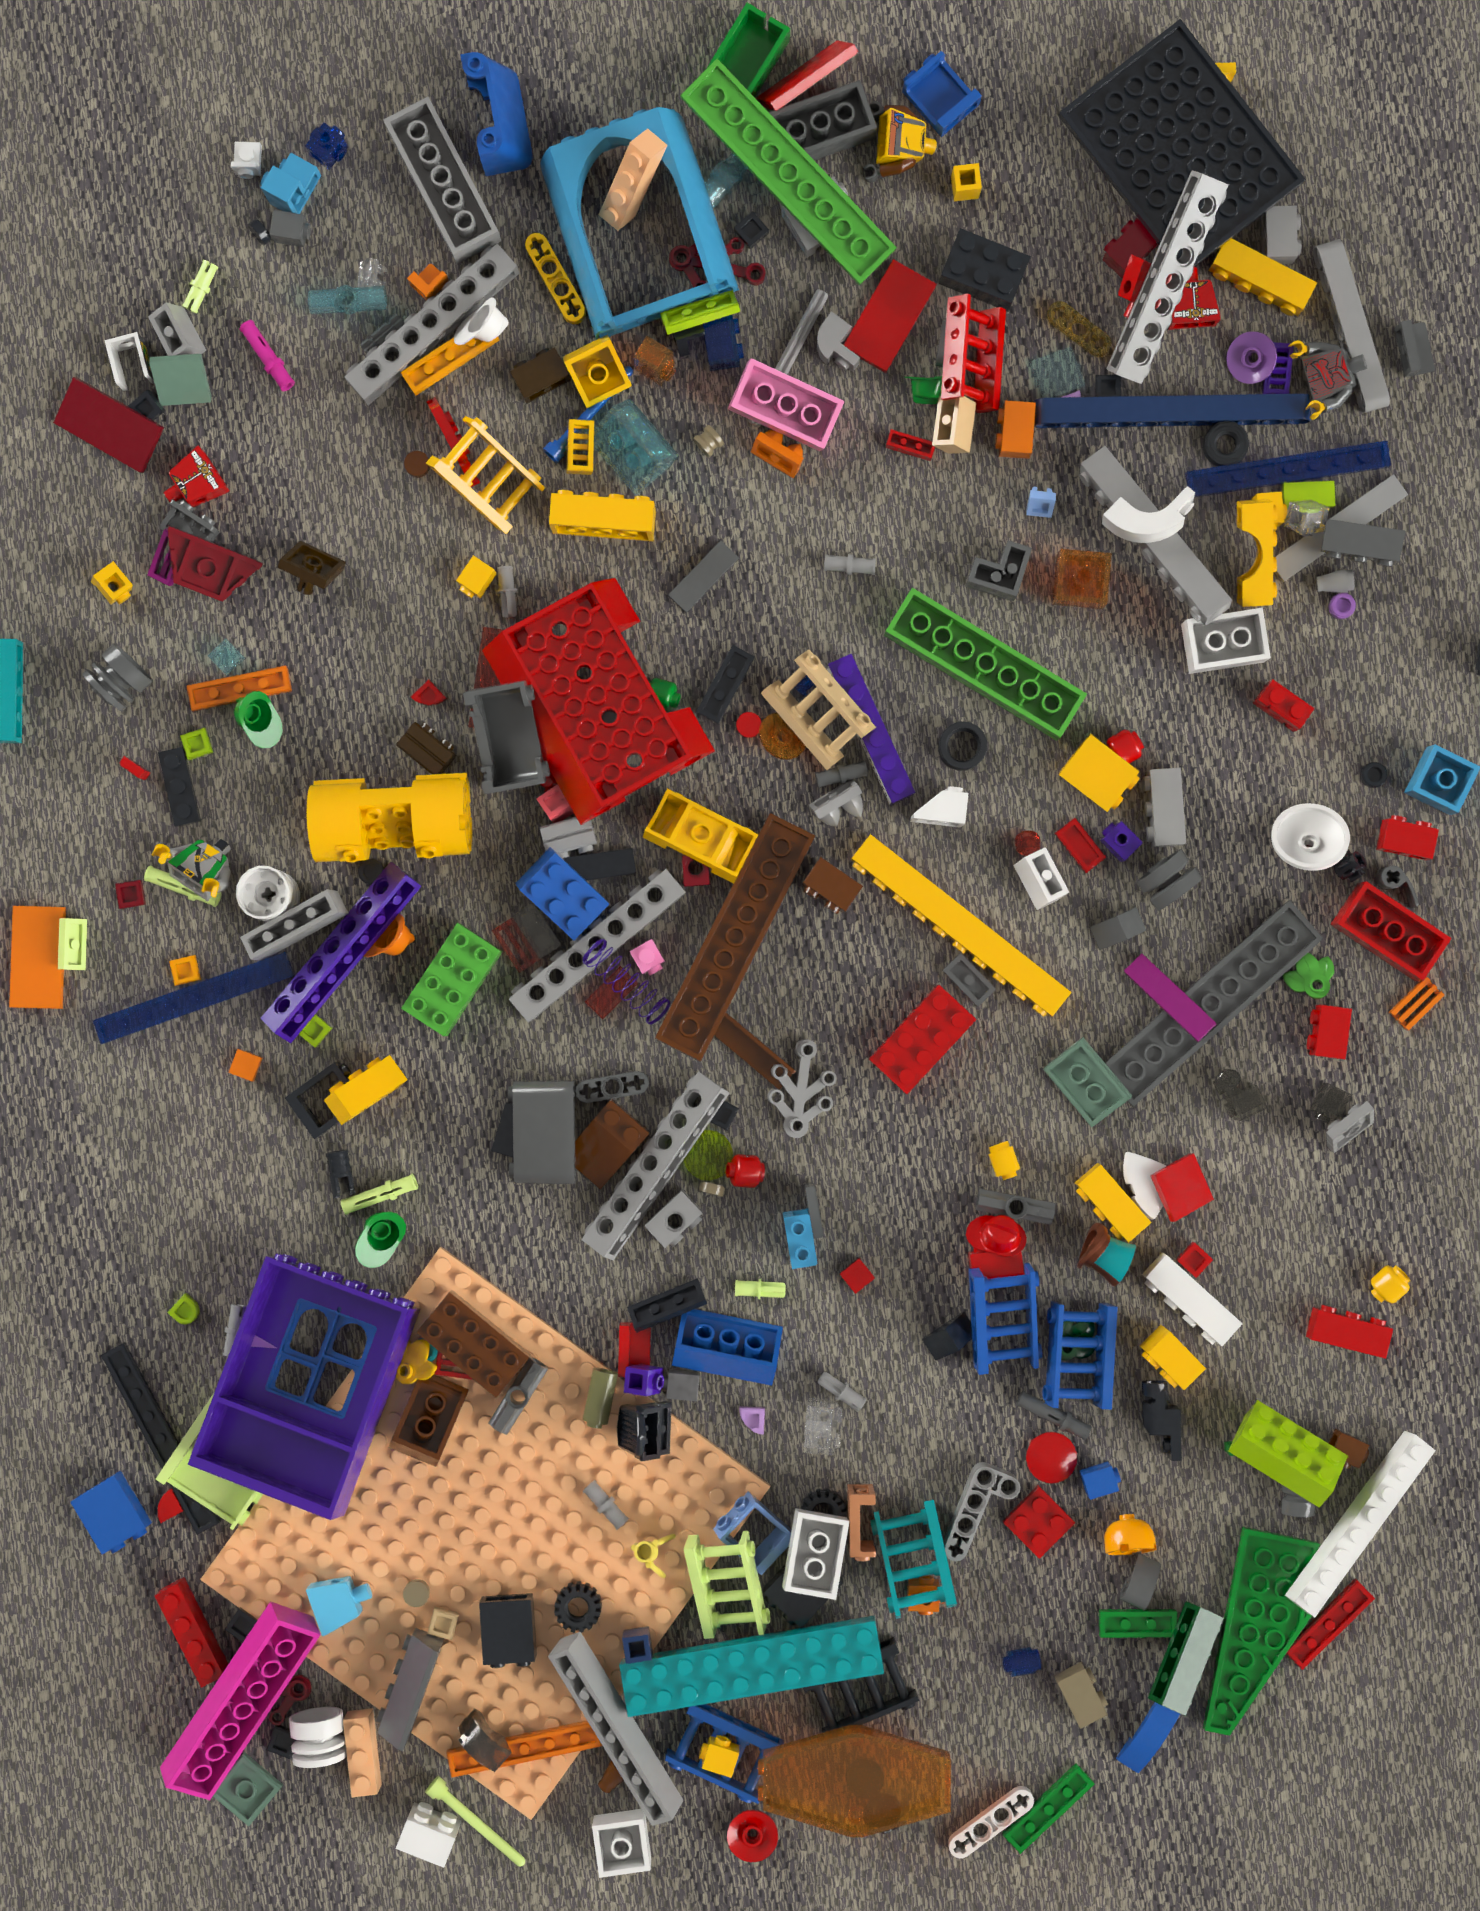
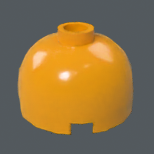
(1129, 1536)

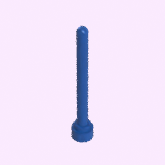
(556, 448)

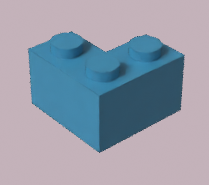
(290, 184)

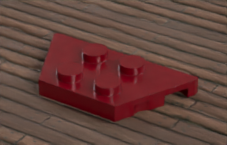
(206, 565)

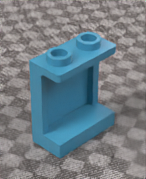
(800, 1238)

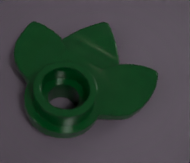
(1077, 1329)

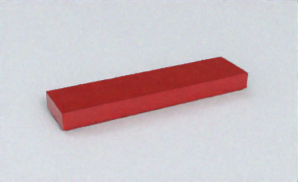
(1329, 1623)

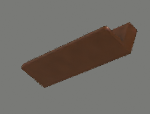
(751, 1049)

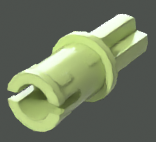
(760, 1289)

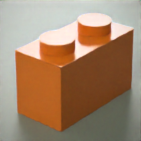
(1016, 429)

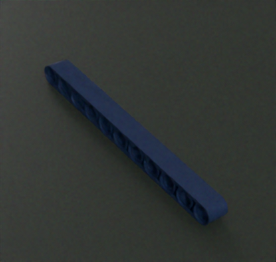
(1171, 410)

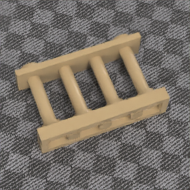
(800, 721)

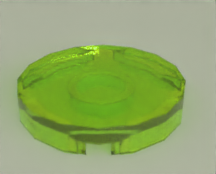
(711, 1148)

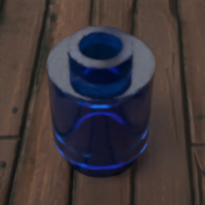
(1021, 1662)

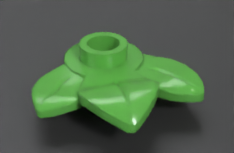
(1309, 971)

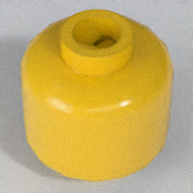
(1390, 1284)

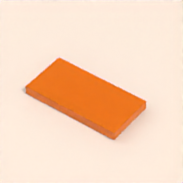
(34, 958)

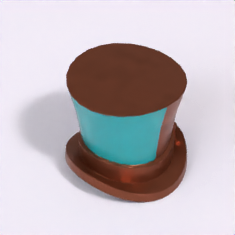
(1106, 1254)

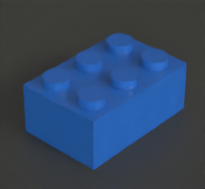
(562, 893)

